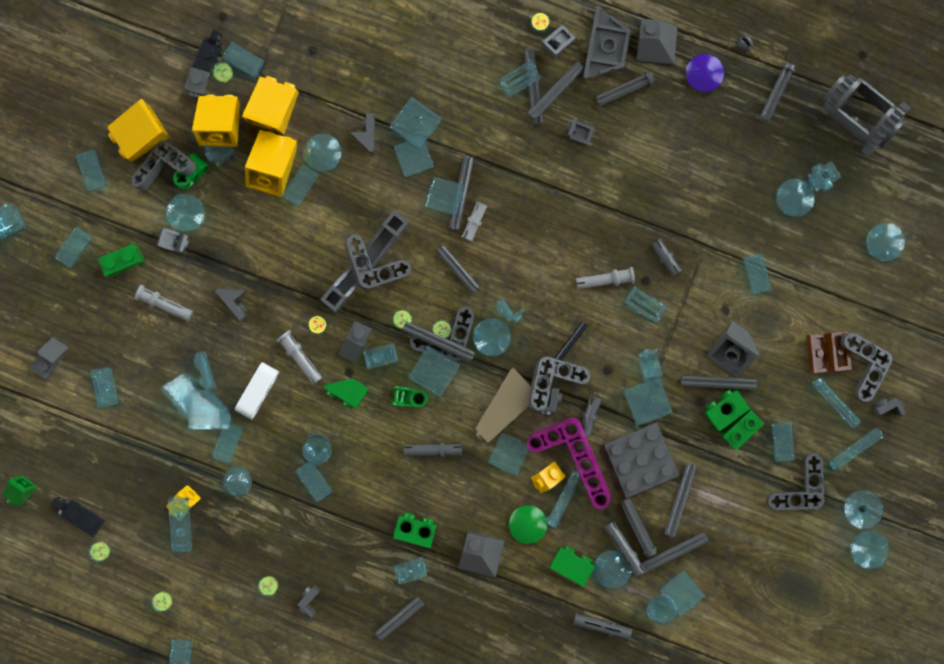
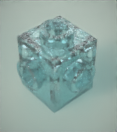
(823, 176)

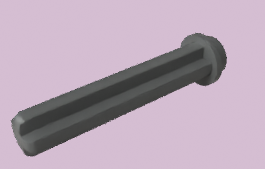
(787, 70)
(625, 88)
(638, 528)

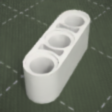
(256, 390)

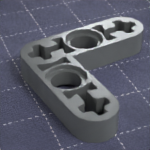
(160, 159)
(367, 270)
(462, 342)
(874, 364)
(553, 372)
(810, 491)

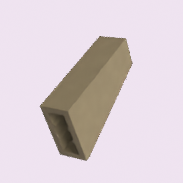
(505, 406)

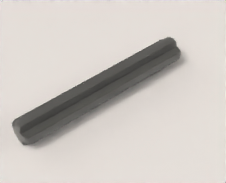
(555, 91)
(534, 93)
(463, 179)
(438, 341)
(715, 382)
(680, 499)
(675, 552)

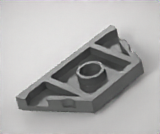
(606, 45)

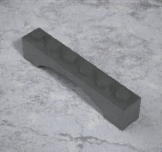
(376, 249)

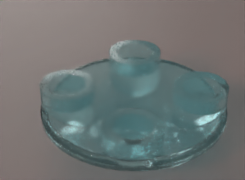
(322, 152)
(795, 197)
(185, 212)
(885, 241)
(492, 337)
(870, 549)
(611, 570)

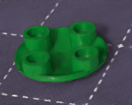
(528, 524)

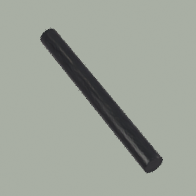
(568, 345)

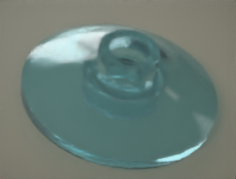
(872, 513)

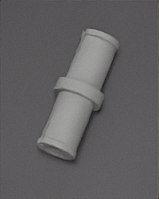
(474, 221)

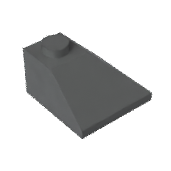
(656, 42)
(734, 350)
(481, 553)

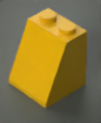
(271, 105)
(217, 121)
(137, 131)
(270, 163)

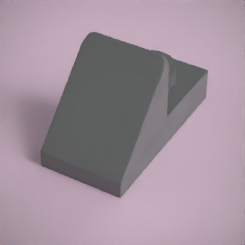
(557, 42)
(367, 138)
(230, 298)
(355, 342)
(49, 358)

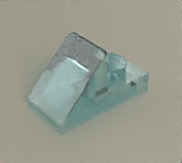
(380, 356)

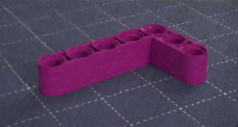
(577, 454)

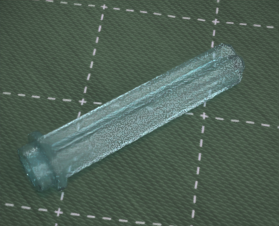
(820, 385)
(855, 449)
(564, 499)

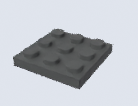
(641, 459)

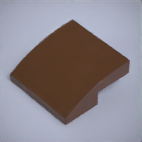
(827, 353)

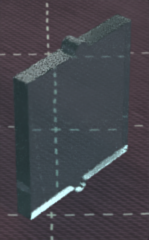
(412, 159)
(445, 196)
(509, 454)
(683, 592)

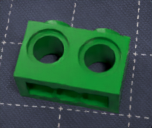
(414, 536)

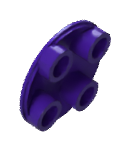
(704, 73)

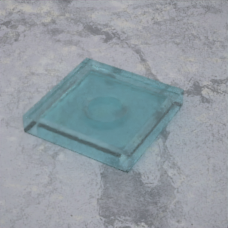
(415, 123)
(434, 371)
(647, 401)

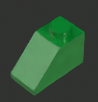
(18, 491)

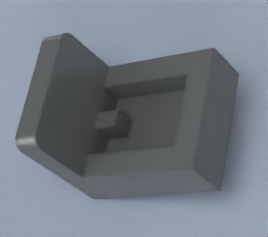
(196, 82)
(579, 132)
(172, 240)
(554, 399)
(884, 405)
(307, 596)

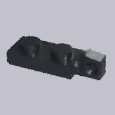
(208, 53)
(79, 515)

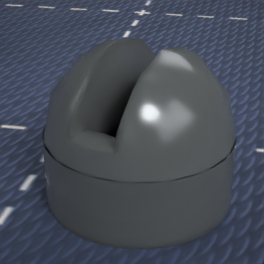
(742, 46)

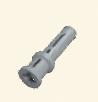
(615, 278)
(155, 299)
(294, 350)

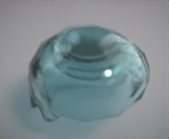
(317, 449)
(237, 481)
(661, 609)

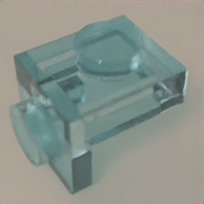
(218, 154)
(504, 310)
(650, 365)
(410, 570)

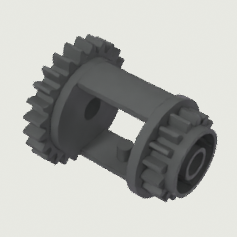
(883, 131)

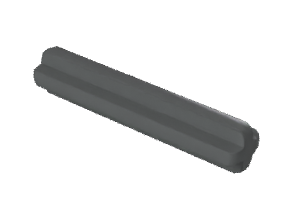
(457, 268)
(399, 618)

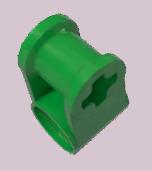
(200, 170)
(407, 397)

